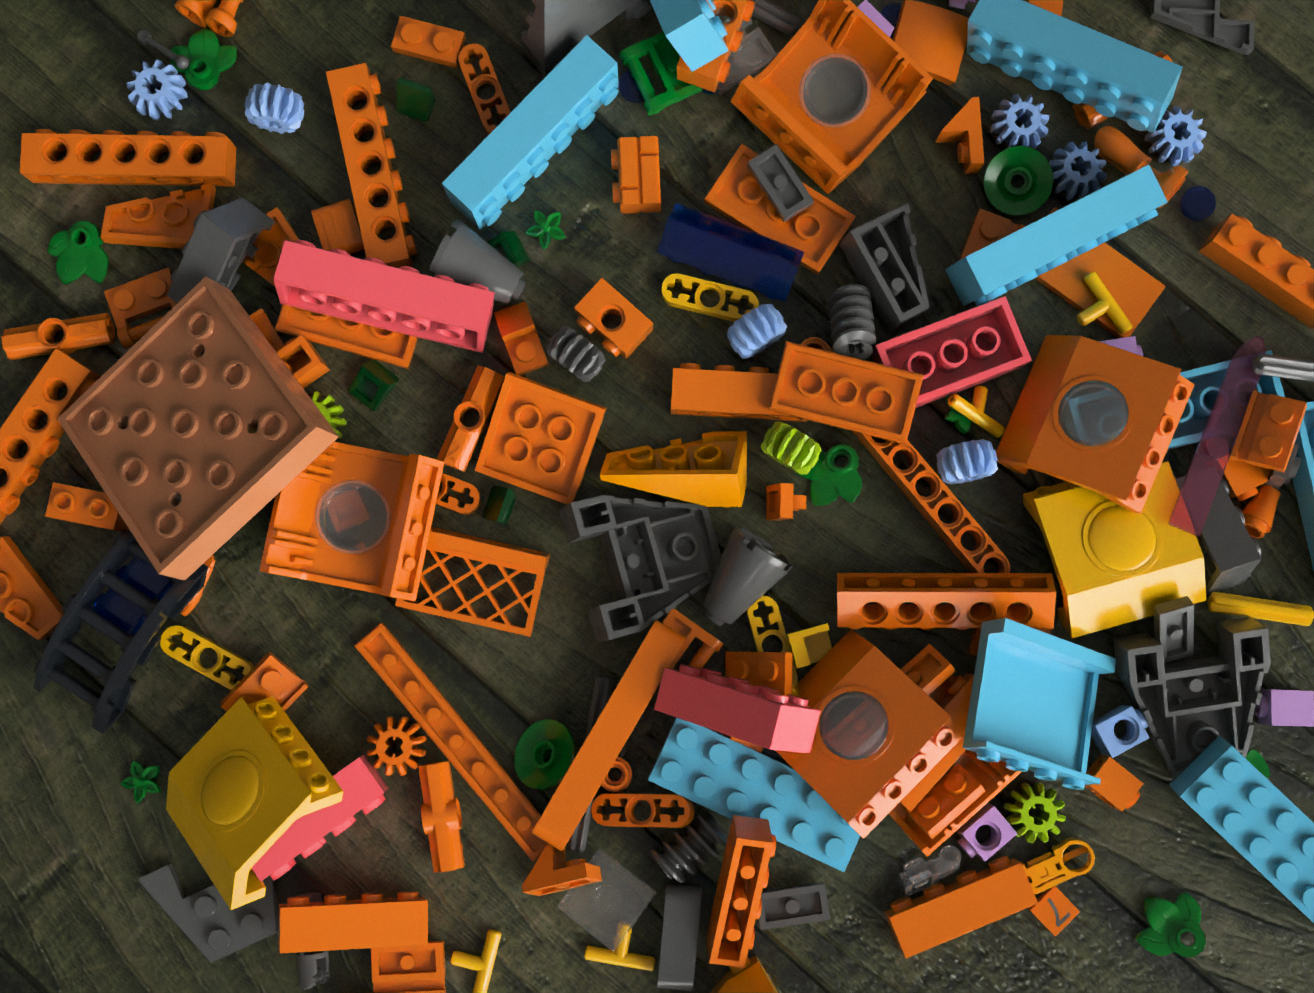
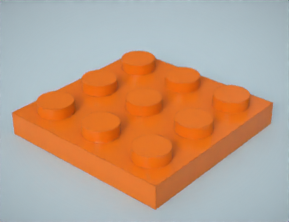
(540, 438)

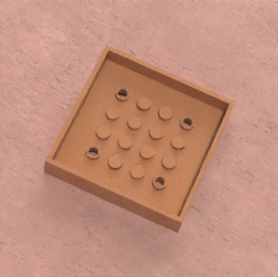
(195, 429)

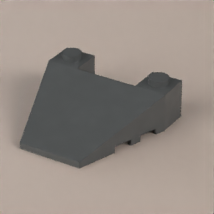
(562, 24)
(653, 554)
(1200, 697)

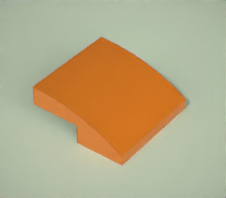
(932, 38)

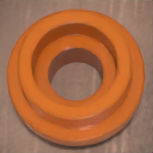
(619, 785)

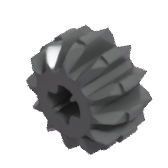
(575, 354)

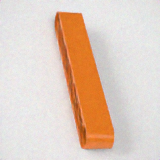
(608, 735)

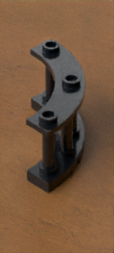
(136, 646)

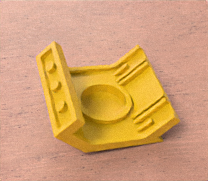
(1113, 559)
(244, 791)

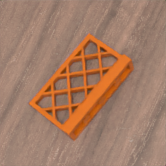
(488, 552)

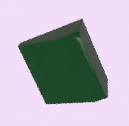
(414, 99)
(510, 247)
(373, 384)
(499, 505)

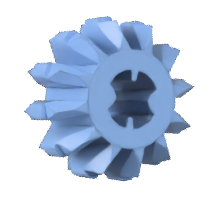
(149, 81)
(274, 108)
(1015, 111)
(1187, 141)
(1082, 161)
(756, 331)
(967, 461)

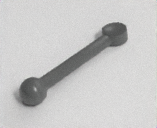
(146, 38)

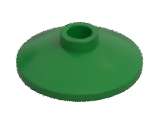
(1035, 173)
(534, 750)

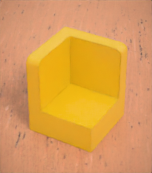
(809, 645)

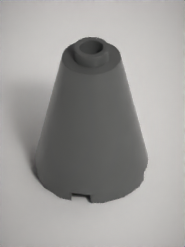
(473, 260)
(743, 576)

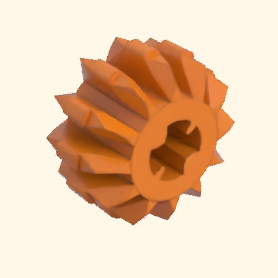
(384, 744)

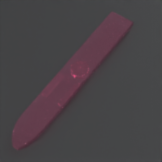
(1217, 440)

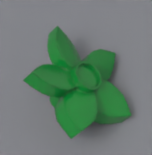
(546, 228)
(961, 422)
(142, 780)

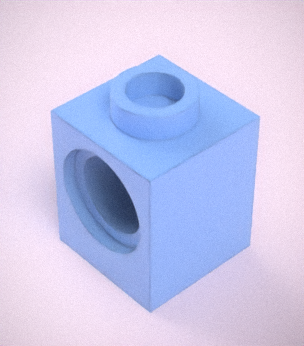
(1104, 734)

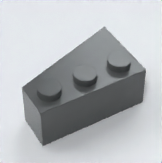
(219, 246)
(887, 264)
(1225, 543)

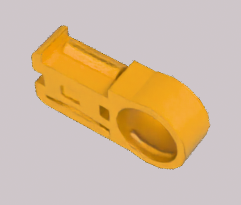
(1049, 868)

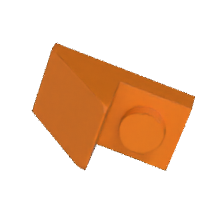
(967, 129)
(521, 338)
(556, 874)

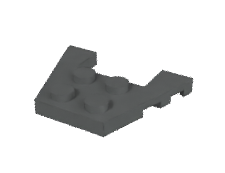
(1204, 21)
(207, 917)

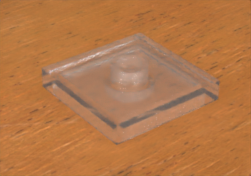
(608, 906)

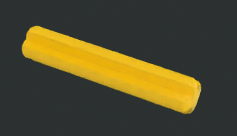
(1260, 608)

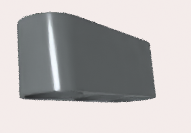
(679, 937)

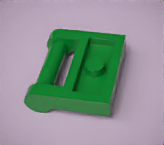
(664, 61)

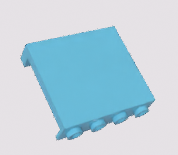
(1034, 702)

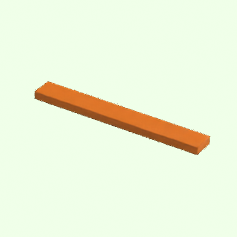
(453, 737)

